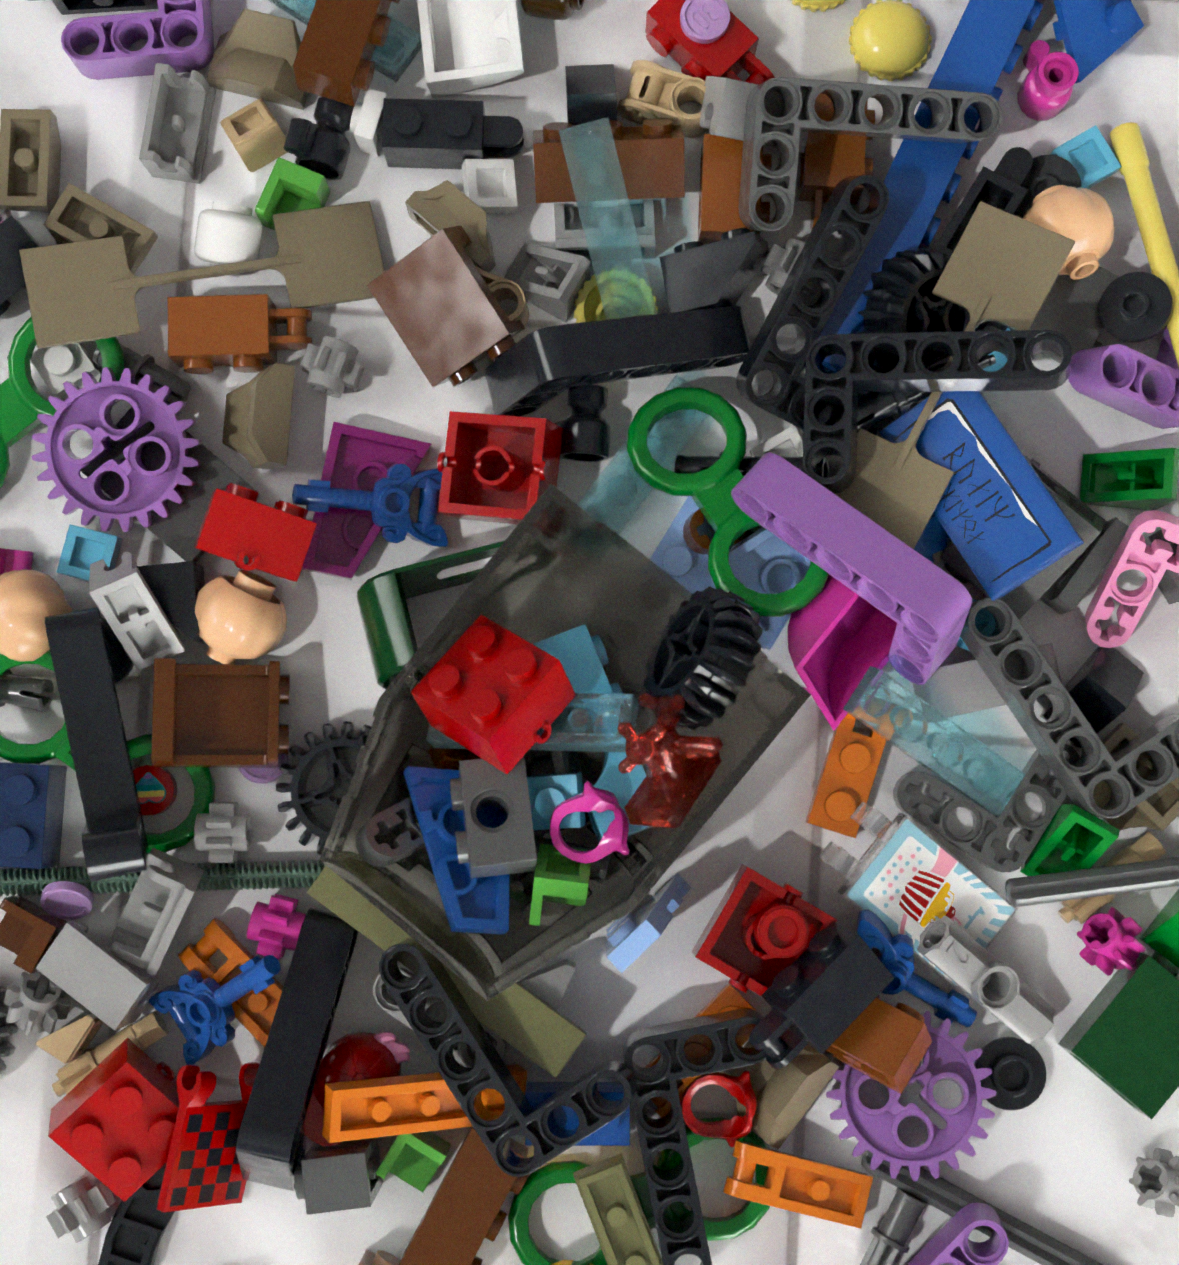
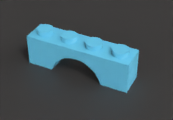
(583, 664)

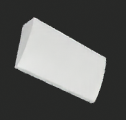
(469, 44)

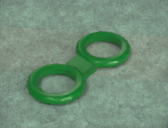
(20, 397)
(712, 494)
(59, 747)
(562, 1173)

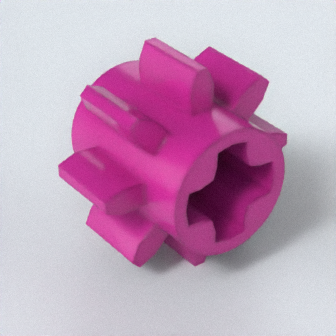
(275, 925)
(1111, 941)

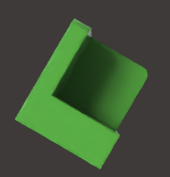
(291, 190)
(557, 881)
(415, 1158)

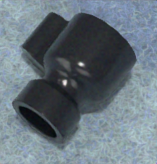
(322, 145)
(585, 431)

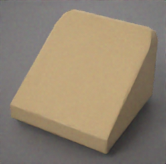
(255, 135)
(72, 1040)

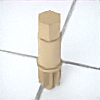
(1143, 849)
(142, 1034)

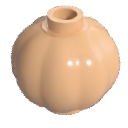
(1080, 217)
(24, 604)
(240, 617)

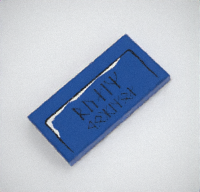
(995, 500)

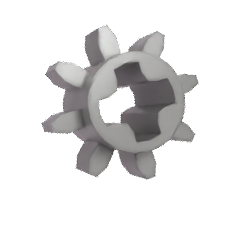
(780, 263)
(332, 366)
(223, 832)
(36, 1004)
(1158, 1182)
(81, 1209)

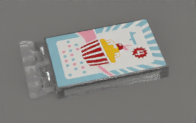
(915, 882)

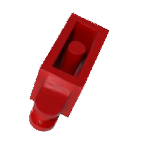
(718, 59)

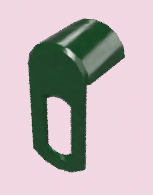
(386, 611)

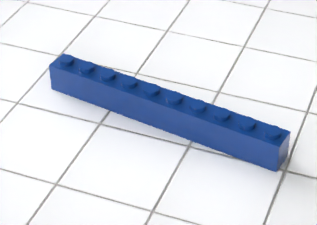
(925, 169)

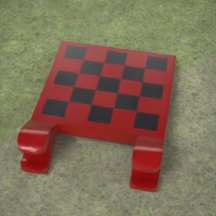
(202, 1154)

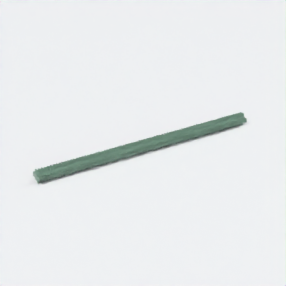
(212, 878)

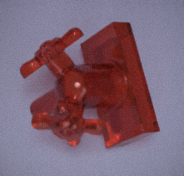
(675, 765)

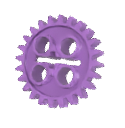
(91, 411)
(878, 1128)

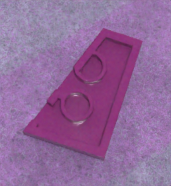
(355, 461)

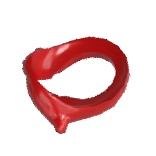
(728, 1129)

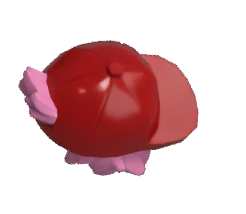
(352, 1059)

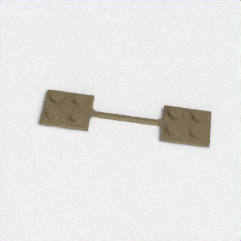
(997, 275)
(89, 292)

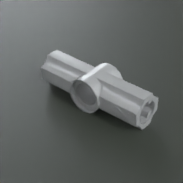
(968, 966)

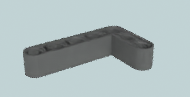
(848, 118)
(1068, 721)

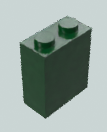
(1133, 1034)

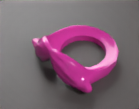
(598, 800)

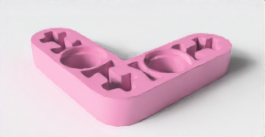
(1133, 554)

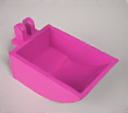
(836, 644)

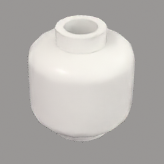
(227, 235)

